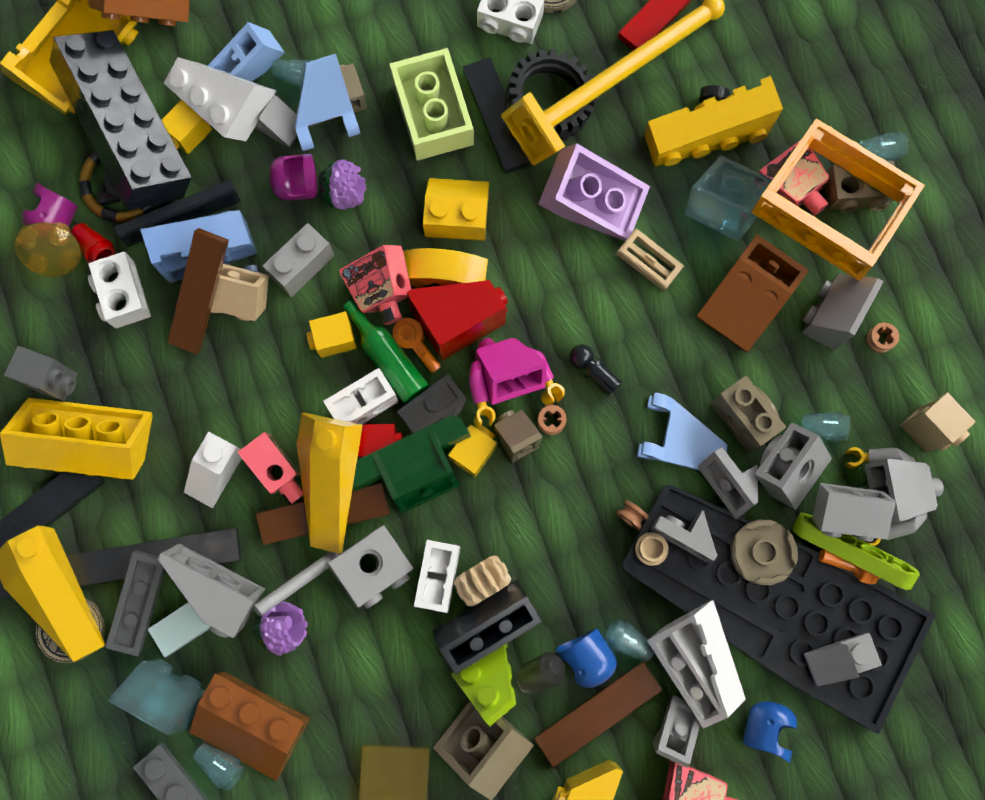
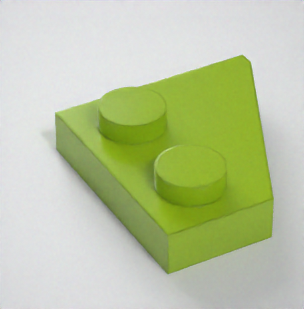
(489, 685)

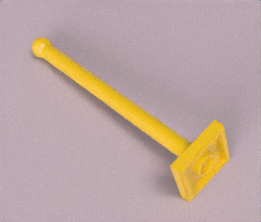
(535, 128)

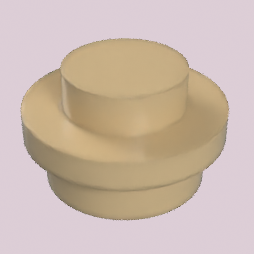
(651, 549)

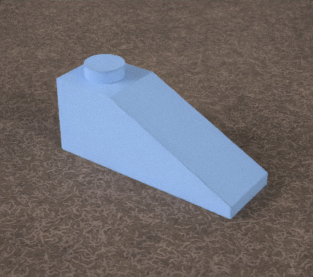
(248, 53)

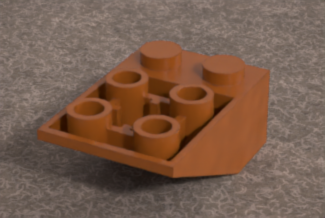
(752, 293)

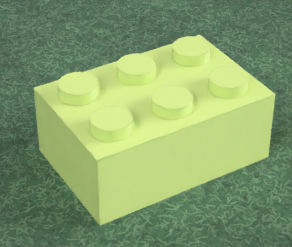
(432, 104)

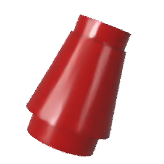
(92, 243)

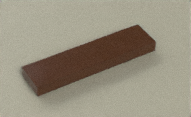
(197, 290)
(291, 520)
(597, 714)

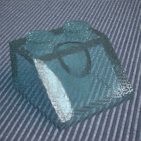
(727, 197)
(159, 696)

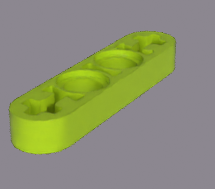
(858, 553)

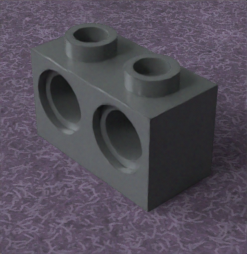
(41, 374)

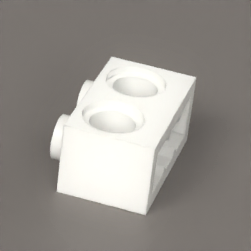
(507, 21)
(125, 287)
(362, 399)
(437, 576)

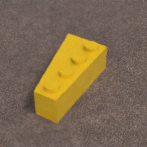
(714, 124)

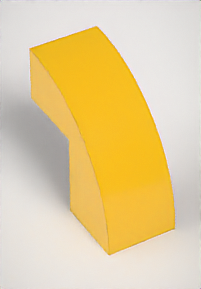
(443, 267)

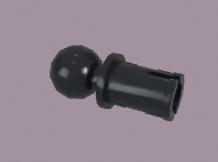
(583, 357)

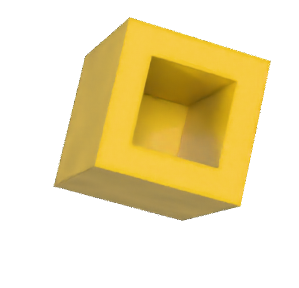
(185, 127)
(331, 335)
(474, 451)

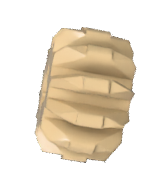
(482, 580)

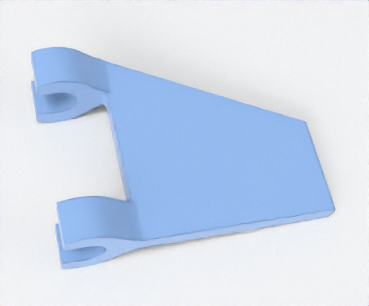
(323, 98)
(685, 440)

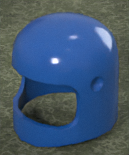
(589, 659)
(764, 726)

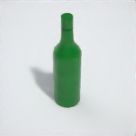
(388, 356)

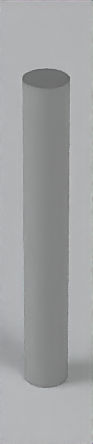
(294, 584)

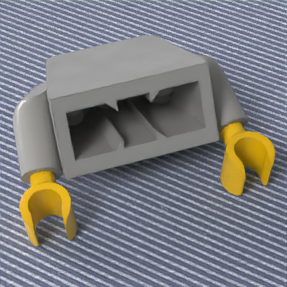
(904, 482)

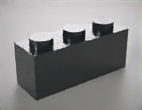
(486, 627)

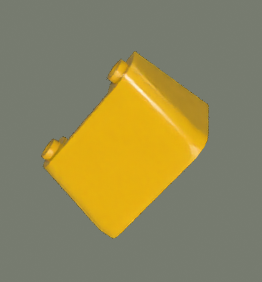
(32, 65)

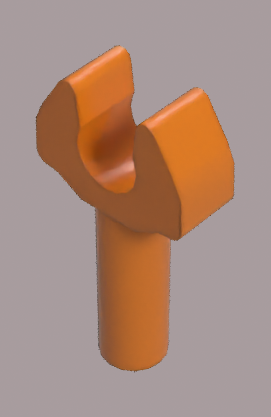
(862, 575)

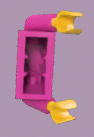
(508, 371)

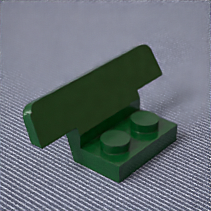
(414, 465)

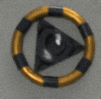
(106, 196)

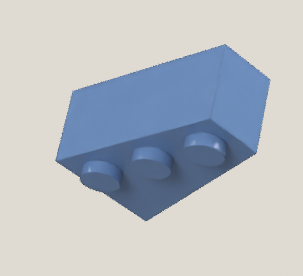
(170, 243)

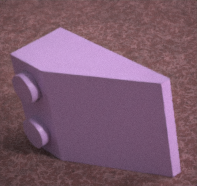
(593, 192)

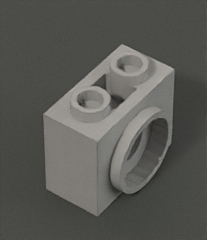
(792, 465)
(390, 568)

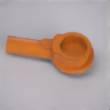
(410, 334)

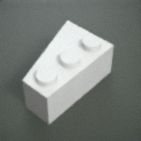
(220, 98)
(700, 664)

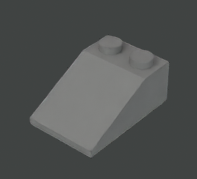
(213, 591)

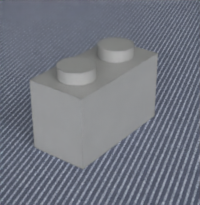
(299, 260)
(853, 512)

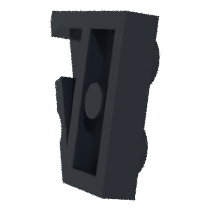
(433, 405)

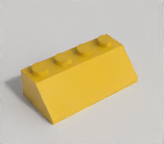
(77, 438)

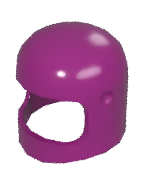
(294, 177)
(51, 208)

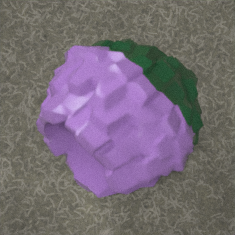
(342, 185)
(280, 628)

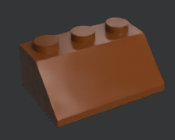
(141, 10)
(248, 724)

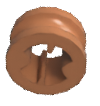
(892, 338)
(551, 410)
(632, 515)

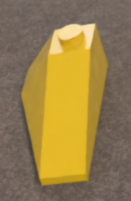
(327, 471)
(45, 586)

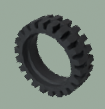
(558, 66)

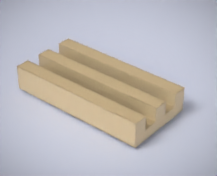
(644, 269)

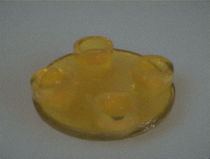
(48, 249)

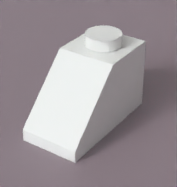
(211, 469)

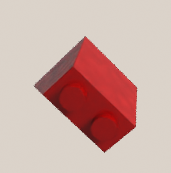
(458, 313)

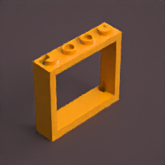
(816, 234)

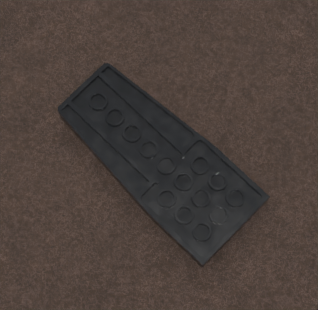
(792, 617)

